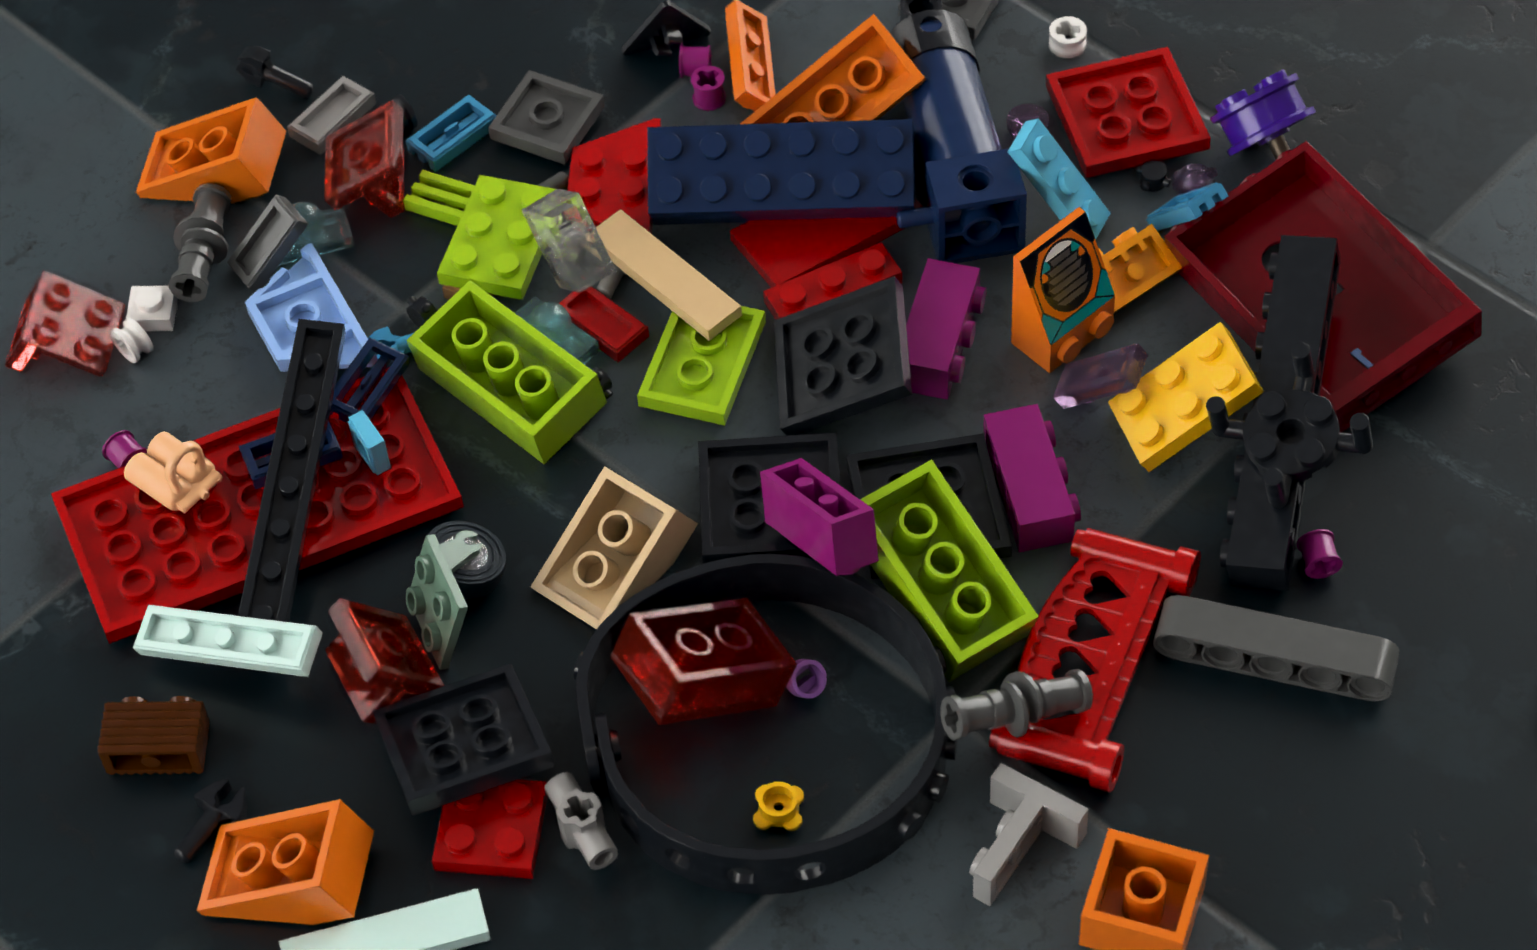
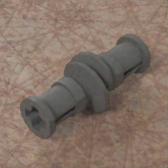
(200, 242)
(1016, 704)

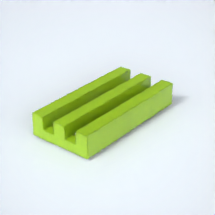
(441, 189)

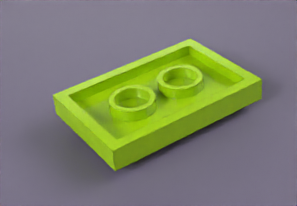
(494, 239)
(700, 375)

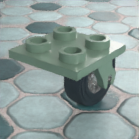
(454, 565)

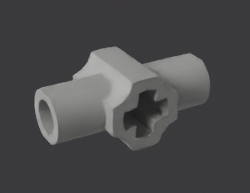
(586, 835)

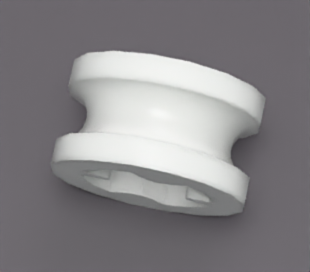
(1069, 27)
(131, 340)

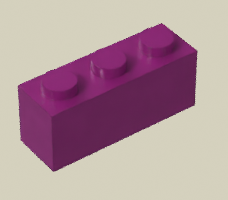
(942, 325)
(1030, 477)
(819, 516)

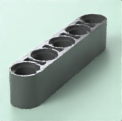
(1277, 648)

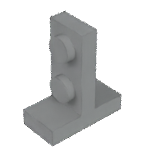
(1029, 811)

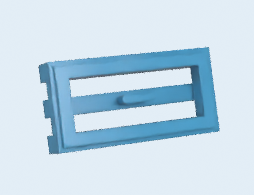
(456, 137)
(1187, 206)

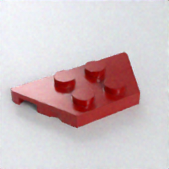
(614, 174)

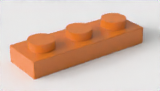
(749, 55)

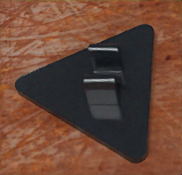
(664, 28)

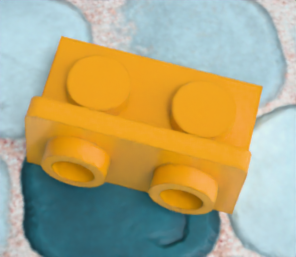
(1138, 264)

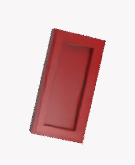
(606, 322)

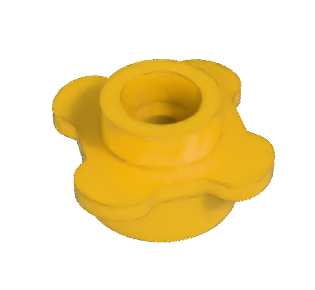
(778, 794)

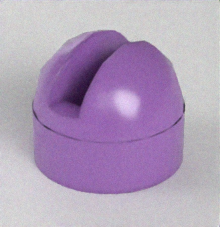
(811, 684)

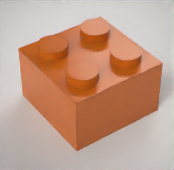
(1142, 895)

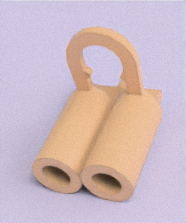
(173, 472)

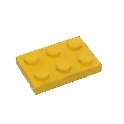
(1170, 400)

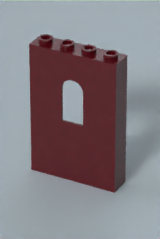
(1392, 296)

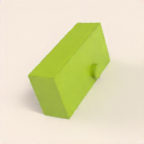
(507, 371)
(946, 570)

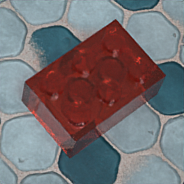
(703, 660)

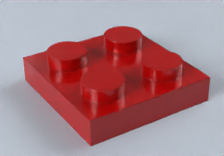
(492, 831)

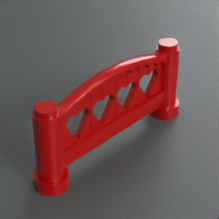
(1144, 574)

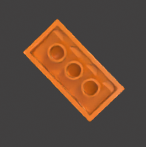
(849, 83)

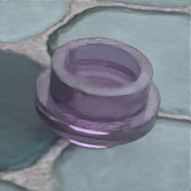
(1025, 112)

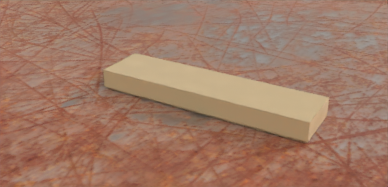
(667, 276)

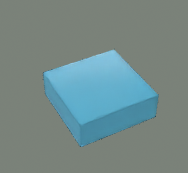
(369, 443)

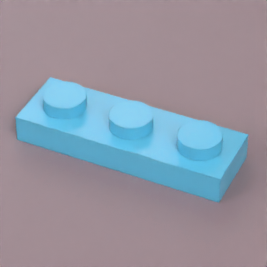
(1056, 175)

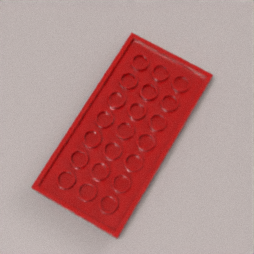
(149, 555)

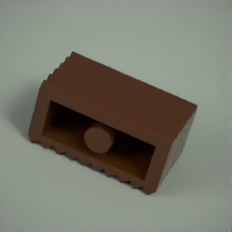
(154, 736)

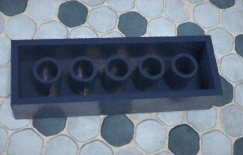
(780, 171)

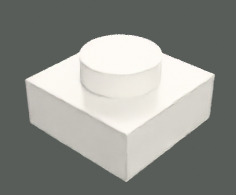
(152, 307)

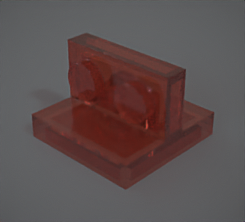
(367, 161)
(378, 657)

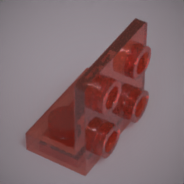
(65, 325)

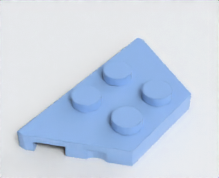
(307, 294)

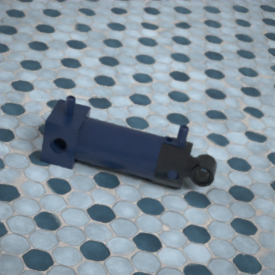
(971, 183)

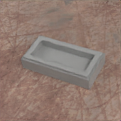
(330, 112)

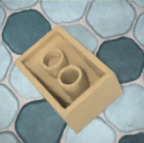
(612, 549)

